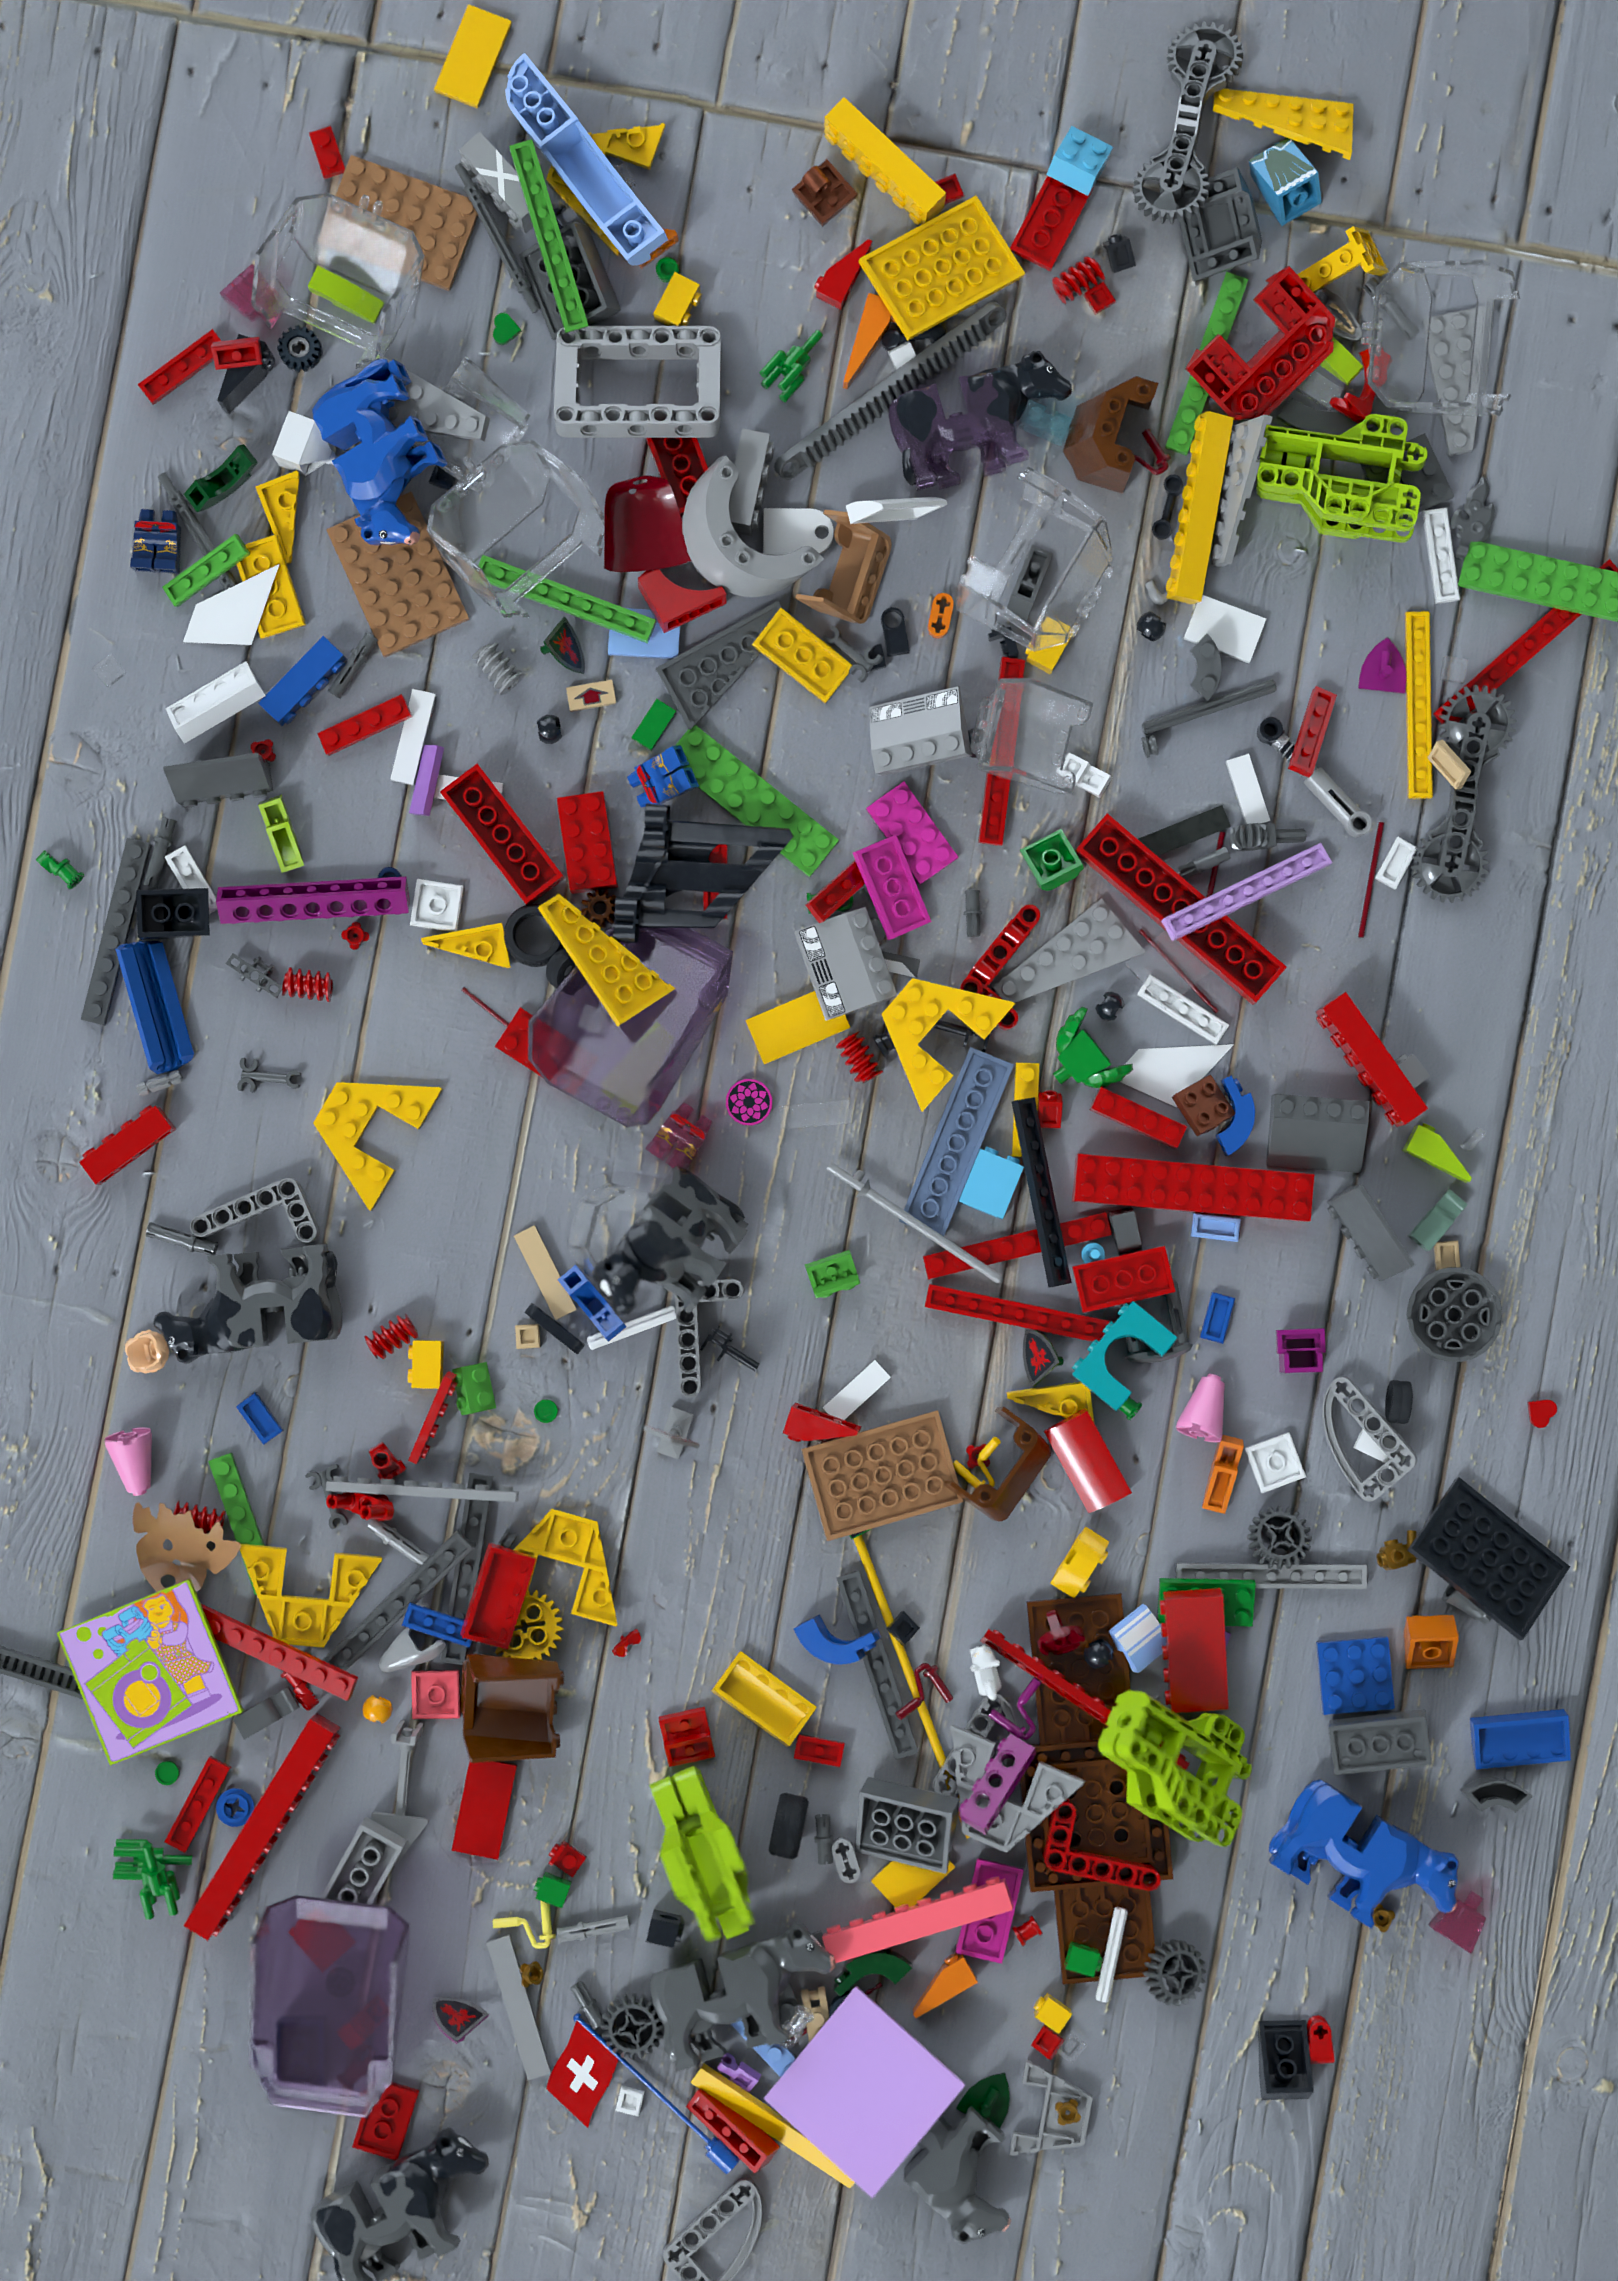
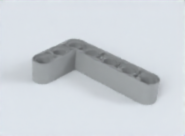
(258, 1207)
(693, 1328)

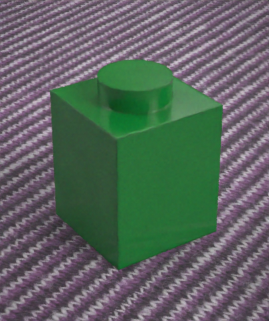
(552, 1889)
(1083, 1959)

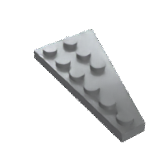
(1450, 367)
(438, 411)
(1237, 485)
(1082, 948)

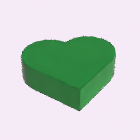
(505, 329)

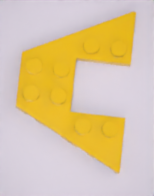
(630, 145)
(915, 1014)
(349, 1113)
(577, 1543)
(305, 1619)

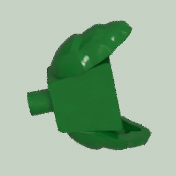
(1083, 1057)

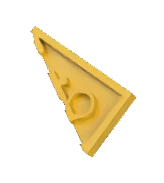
(280, 504)
(478, 943)
(1056, 1399)

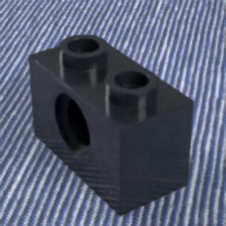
(665, 1929)

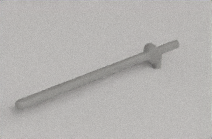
(865, 1190)

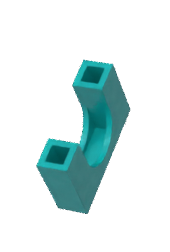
(1132, 1323)

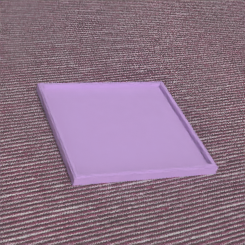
(864, 2091)

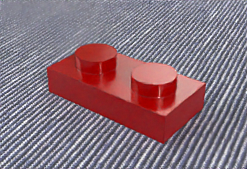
(327, 152)
(819, 1750)

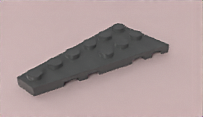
(709, 669)

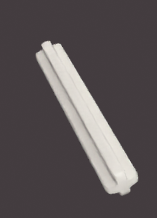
(635, 1326)
(1111, 1954)

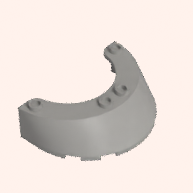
(721, 553)

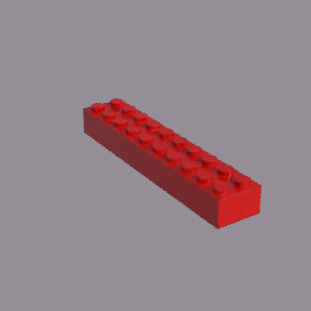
(1162, 891)
(1193, 1187)
(260, 1829)

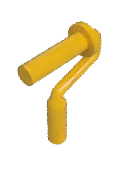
(983, 1455)

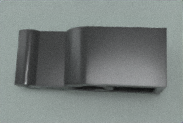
(1125, 1231)
(266, 1713)

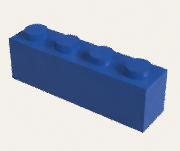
(303, 681)

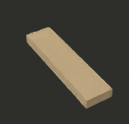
(544, 1272)

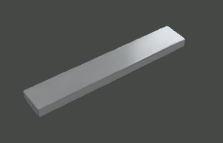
(518, 2007)

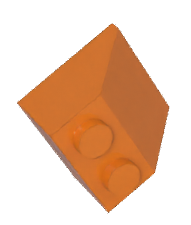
(1430, 1641)

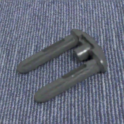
(1181, 1345)

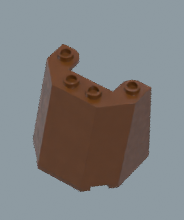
(1094, 430)
(509, 1708)

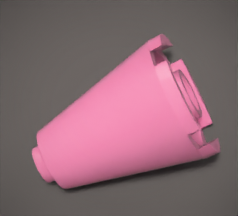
(1204, 1410)
(132, 1458)

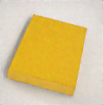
(906, 1883)

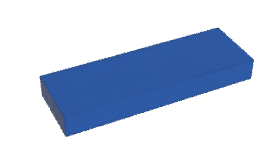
(435, 1624)

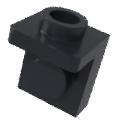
(1119, 252)
(1008, 645)

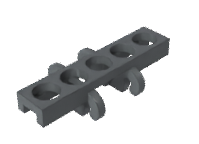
(250, 968)

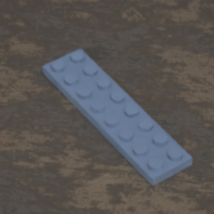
(957, 1139)

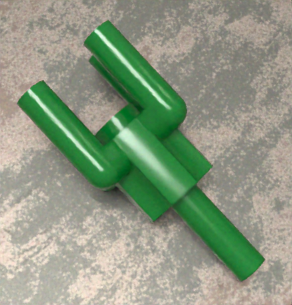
(790, 366)
(134, 1849)
(157, 1883)

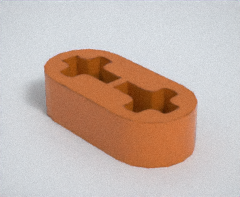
(946, 617)

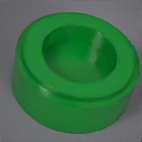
(665, 268)

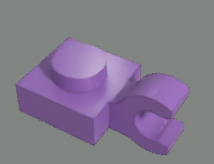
(739, 2074)

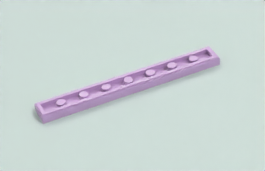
(1246, 891)

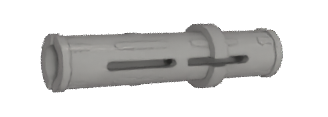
(397, 1541)
(564, 1934)

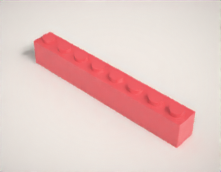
(919, 1920)

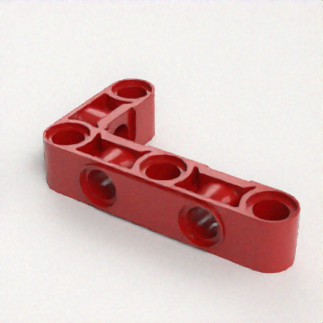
(989, 966)

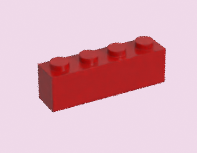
(1138, 1118)
(127, 1144)

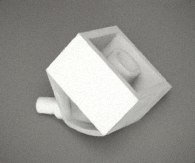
(301, 445)

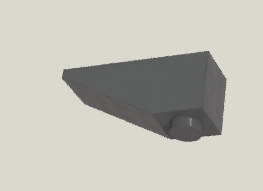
(1029, 582)

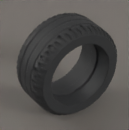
(510, 938)
(788, 1826)

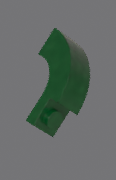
(222, 481)
(879, 1962)

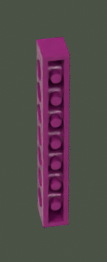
(313, 900)

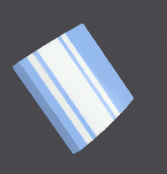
(1139, 1638)

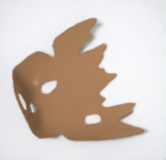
(188, 1547)

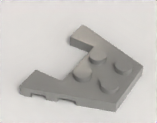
(1050, 2132)

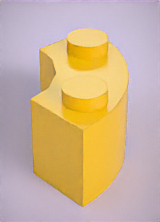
(1080, 1563)

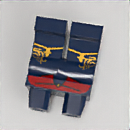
(156, 543)

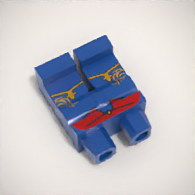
(655, 779)

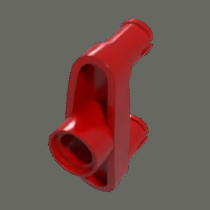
(365, 1504)

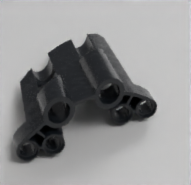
(676, 859)

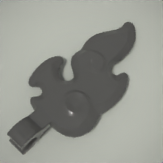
(1479, 521)

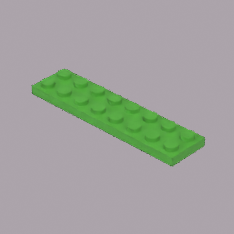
(1541, 580)
(755, 800)

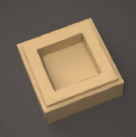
(527, 1336)

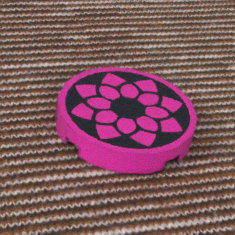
(748, 1102)

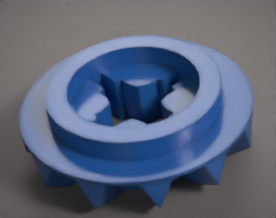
(225, 1812)

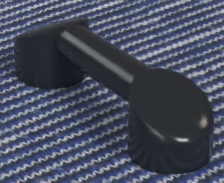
(892, 338)
(1174, 487)

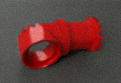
(302, 1692)

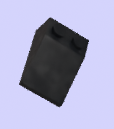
(243, 380)
(172, 913)
(1284, 2060)

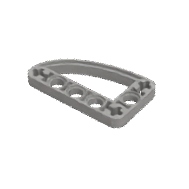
(1377, 1435)
(1008, 1712)
(686, 2260)

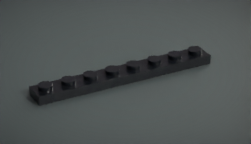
(1041, 1192)

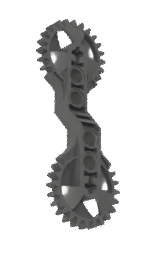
(1191, 105)
(1465, 798)

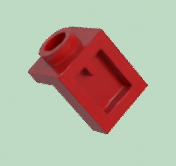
(1050, 1109)
(566, 1858)

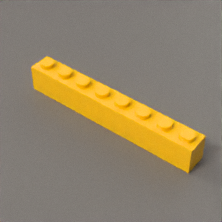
(1199, 507)

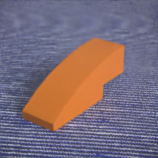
(1223, 1474)

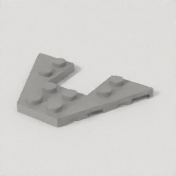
(1014, 1822)

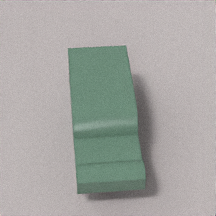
(1437, 1220)

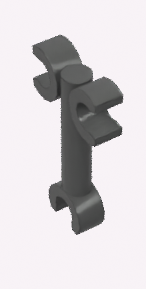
(864, 662)
(250, 1074)
(322, 1478)

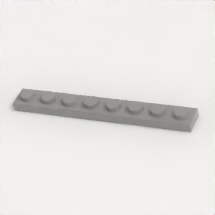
(412, 1488)
(1297, 1577)

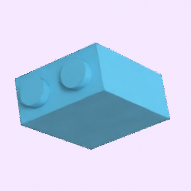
(991, 1182)

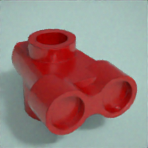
(387, 1467)

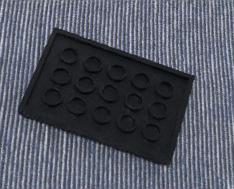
(1489, 1558)

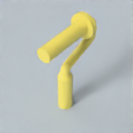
(517, 1921)

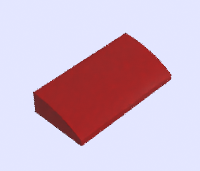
(1087, 1461)
(498, 1596)

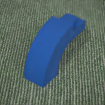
(1242, 1122)
(592, 1302)

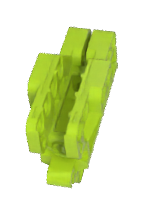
(1319, 491)
(1162, 1787)
(702, 1856)

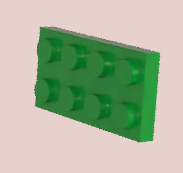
(1237, 1597)

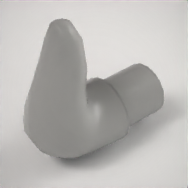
(1155, 594)

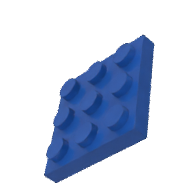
(1355, 1675)

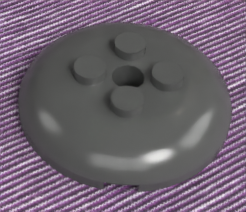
(1477, 1318)

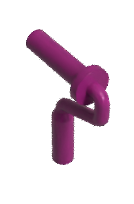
(1023, 1699)

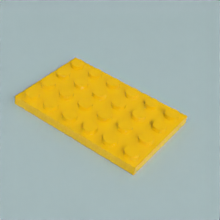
(941, 267)

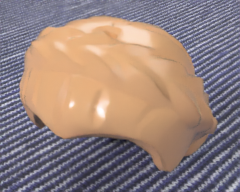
(147, 1352)

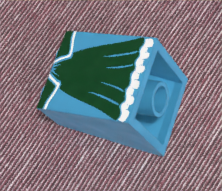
(1286, 180)

